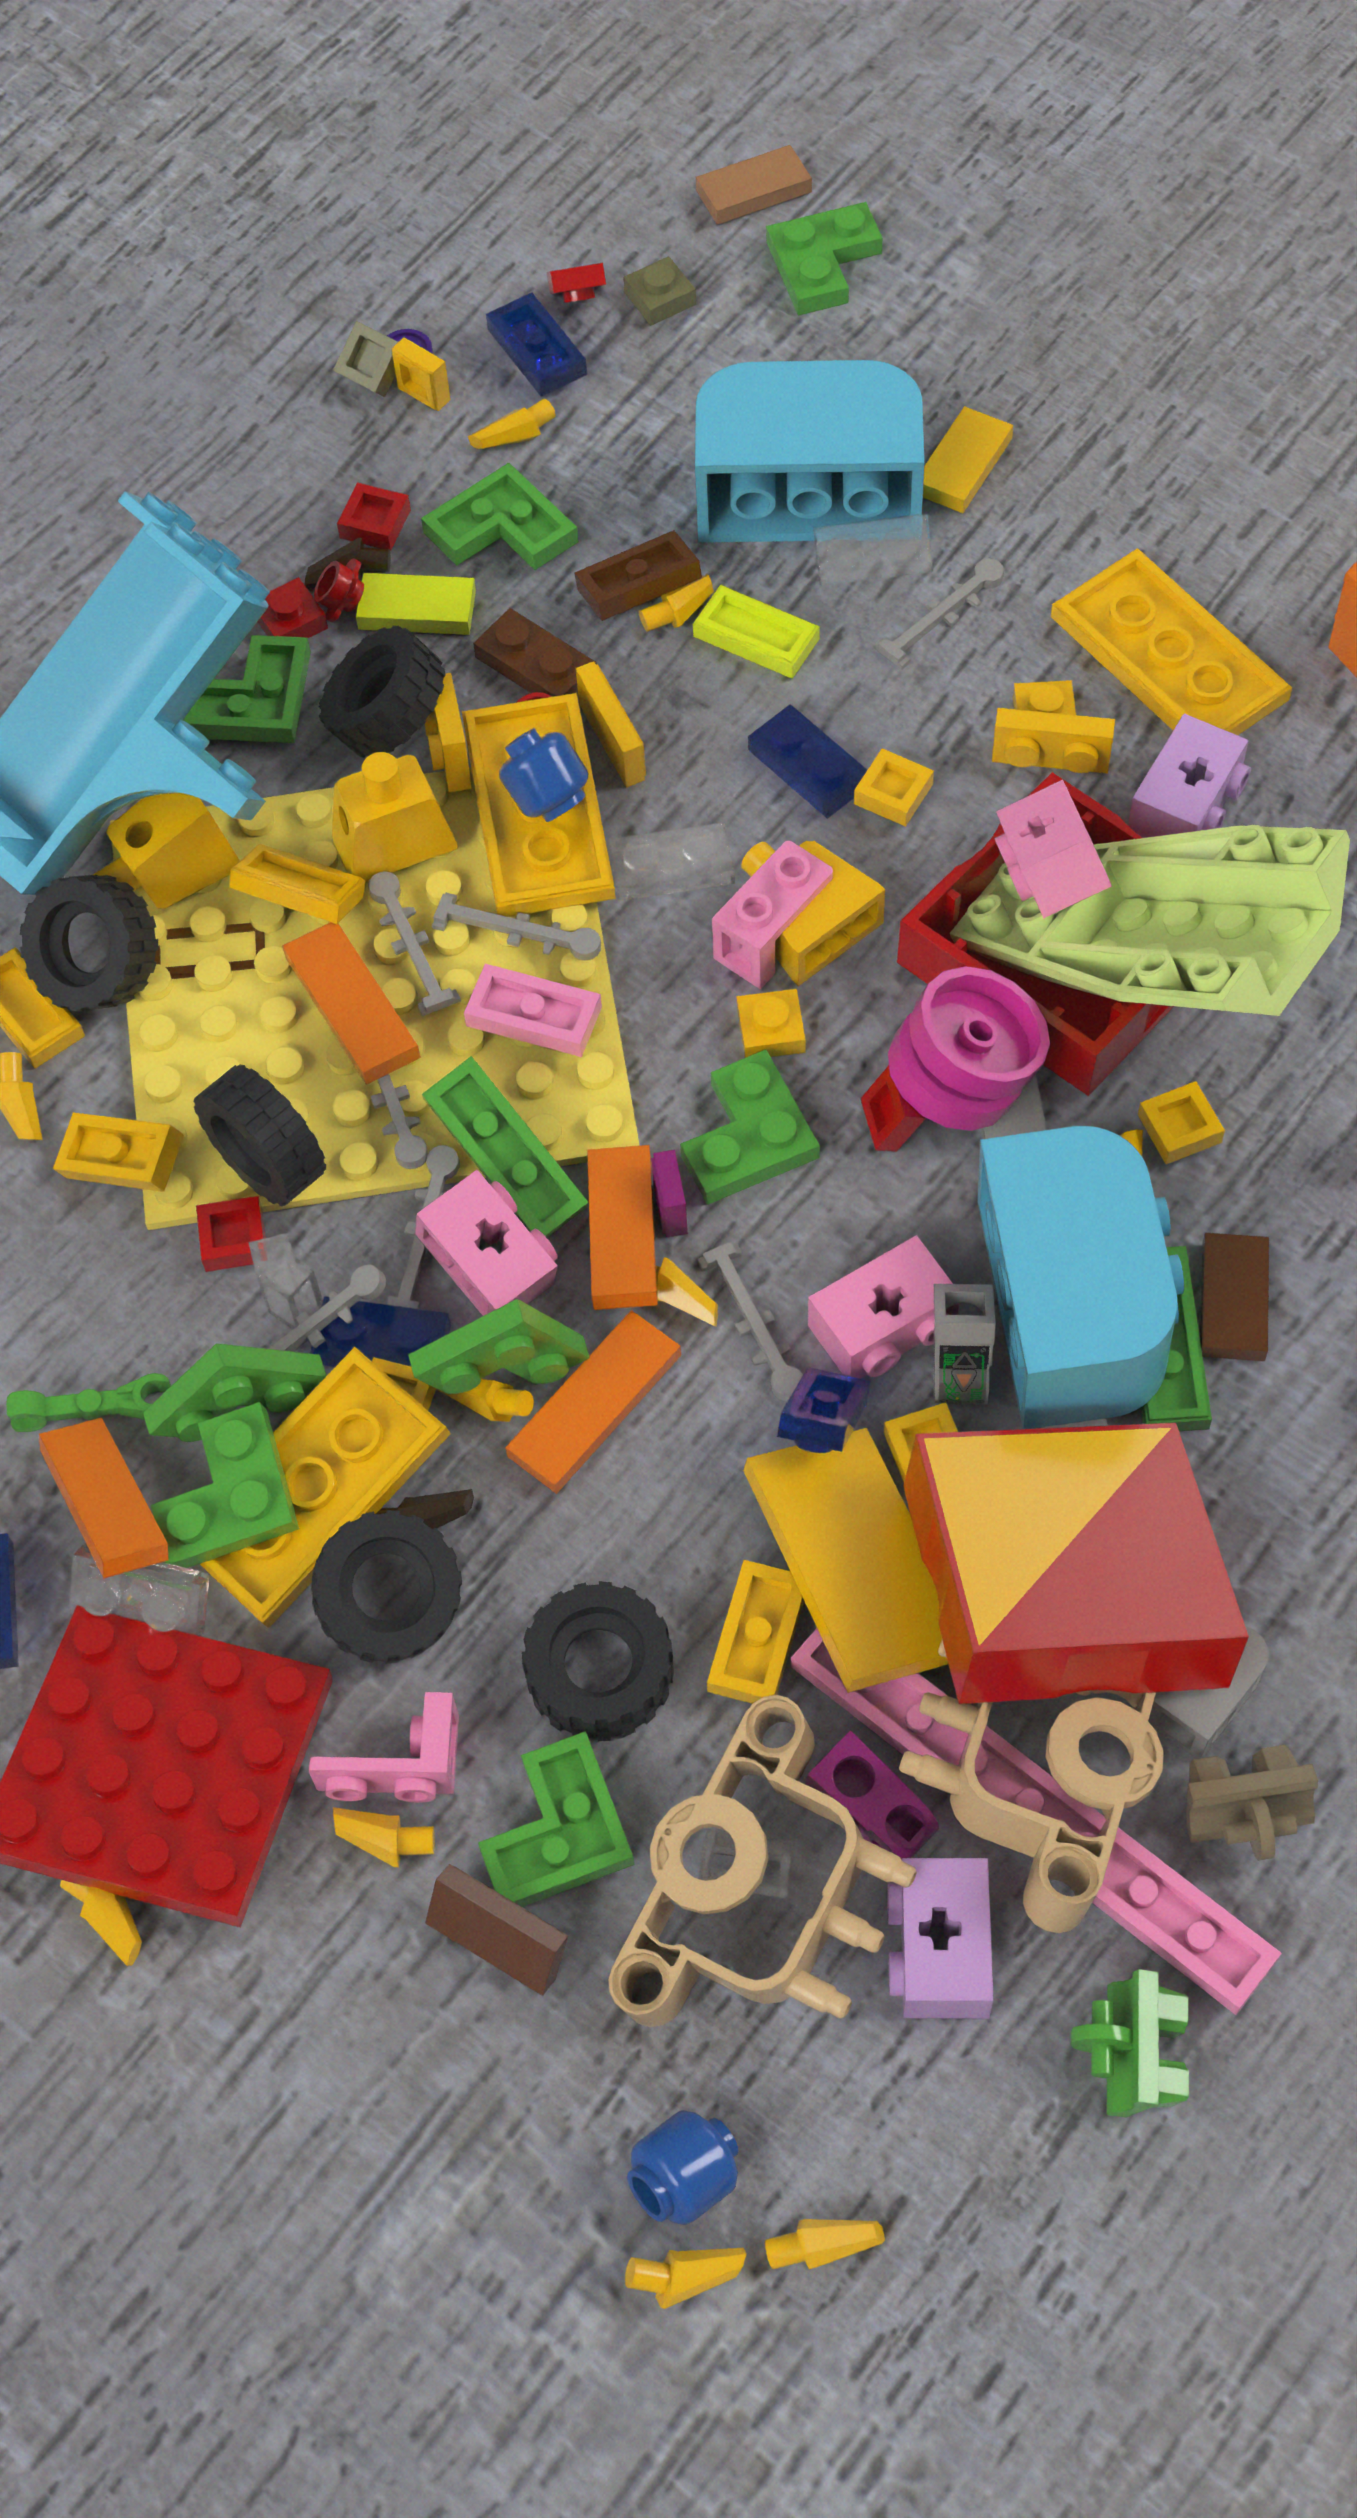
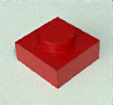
(577, 282)
(374, 516)
(292, 612)
(888, 1114)
(226, 1232)

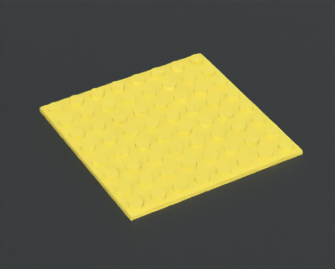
(263, 1018)

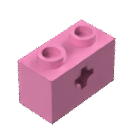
(1050, 850)
(479, 1210)
(879, 1310)

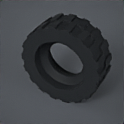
(382, 691)
(47, 945)
(260, 1134)
(398, 1536)
(587, 1610)

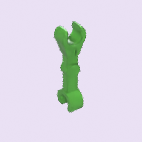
(32, 1410)

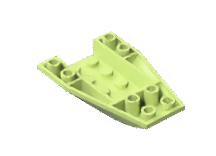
(1188, 920)

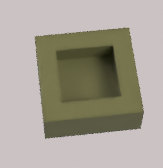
(659, 290)
(368, 359)

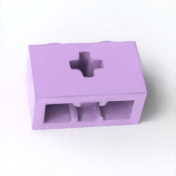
(1190, 781)
(953, 1980)

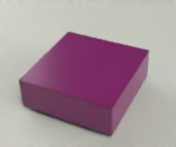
(669, 1193)

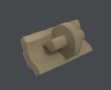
(1250, 1805)

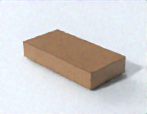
(753, 184)

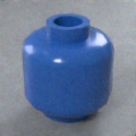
(543, 774)
(683, 2167)

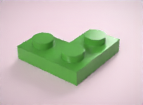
(812, 249)
(503, 508)
(262, 704)
(763, 1136)
(506, 1338)
(233, 1378)
(244, 1502)
(577, 1832)

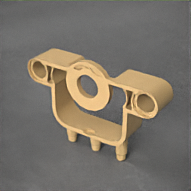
(717, 1809)
(1056, 1848)

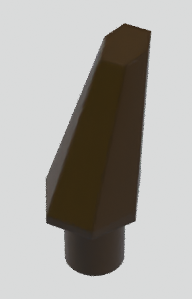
(370, 558)
(436, 1508)

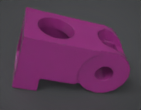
(875, 1797)

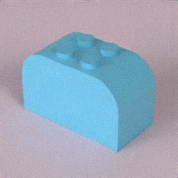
(805, 448)
(1078, 1272)

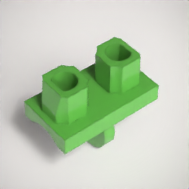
(1127, 2044)

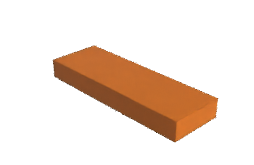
(351, 1002)
(621, 1228)
(593, 1401)
(103, 1497)

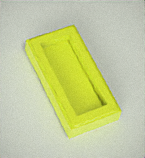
(417, 603)
(756, 631)

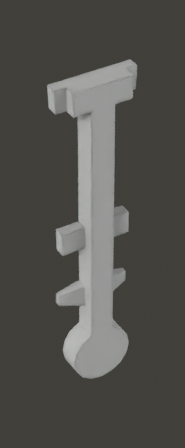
(987, 575)
(386, 889)
(583, 942)
(410, 1149)
(442, 1165)
(366, 1283)
(784, 1376)

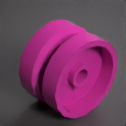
(968, 1048)

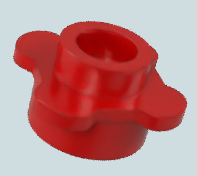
(339, 588)

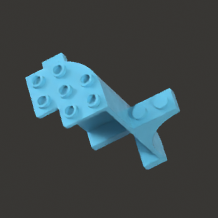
(112, 698)

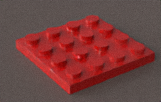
(158, 1764)

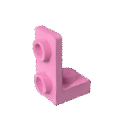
(763, 908)
(411, 1780)

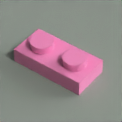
(533, 1010)

